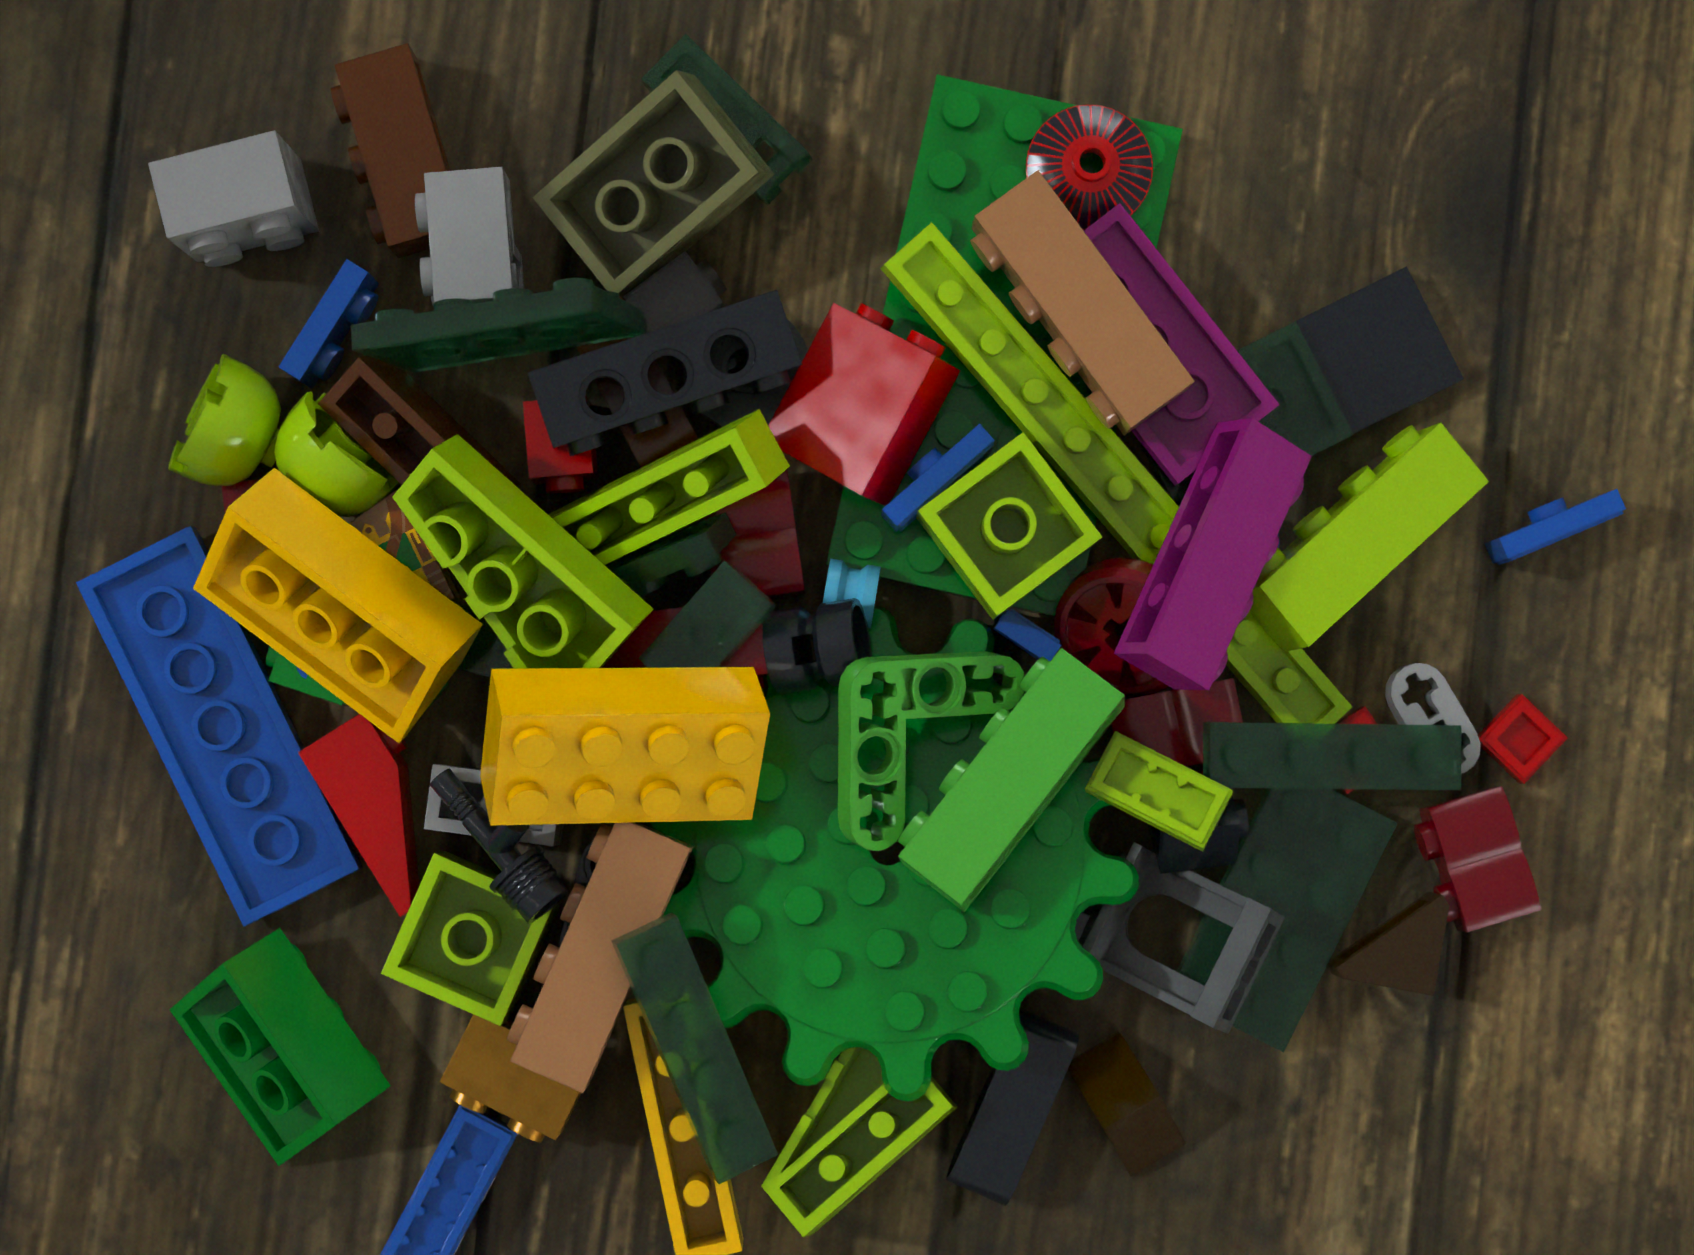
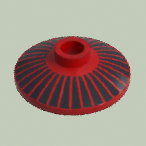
(1096, 130)

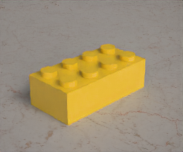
(622, 745)

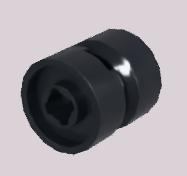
(838, 640)

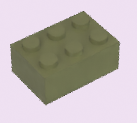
(653, 184)

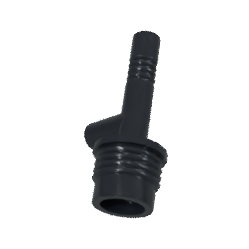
(527, 878)

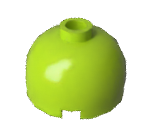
(229, 427)
(328, 461)

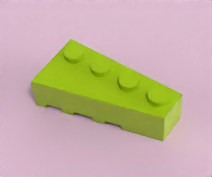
(517, 564)

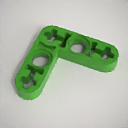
(896, 704)

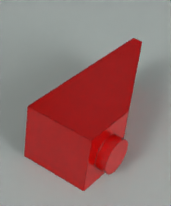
(371, 795)

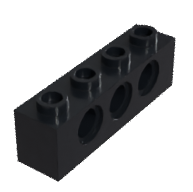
(755, 323)

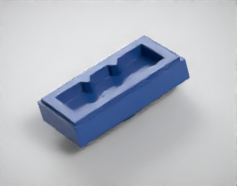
(935, 474)
(1553, 523)

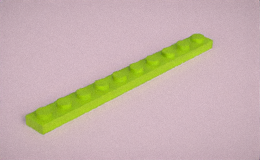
(1087, 454)

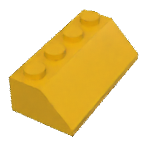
(335, 604)

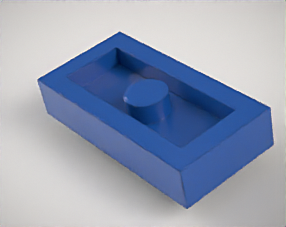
(317, 347)

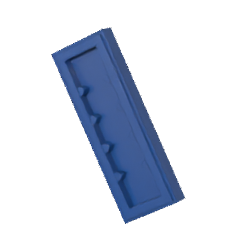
(452, 1186)

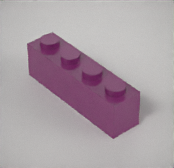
(1214, 555)

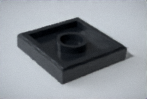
(1379, 350)

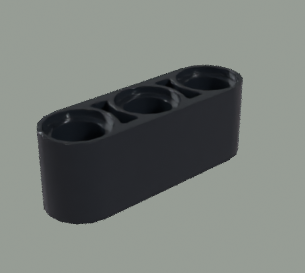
(1012, 1113)

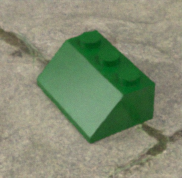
(279, 1045)

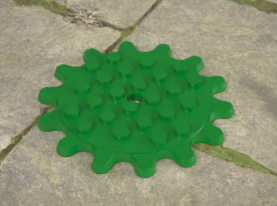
(869, 947)

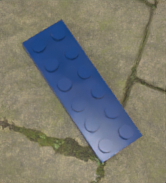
(218, 728)

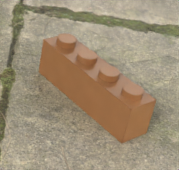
(1079, 303)
(584, 976)

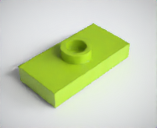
(1159, 791)

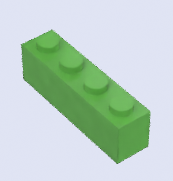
(1011, 778)

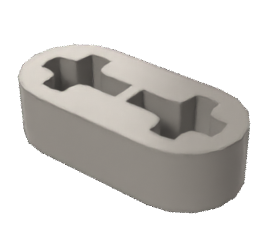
(1441, 702)

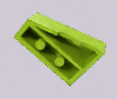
(848, 1140)

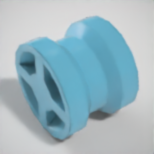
(851, 583)

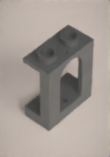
(1236, 968)

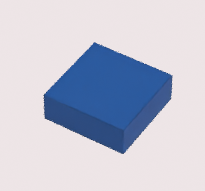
(1027, 635)

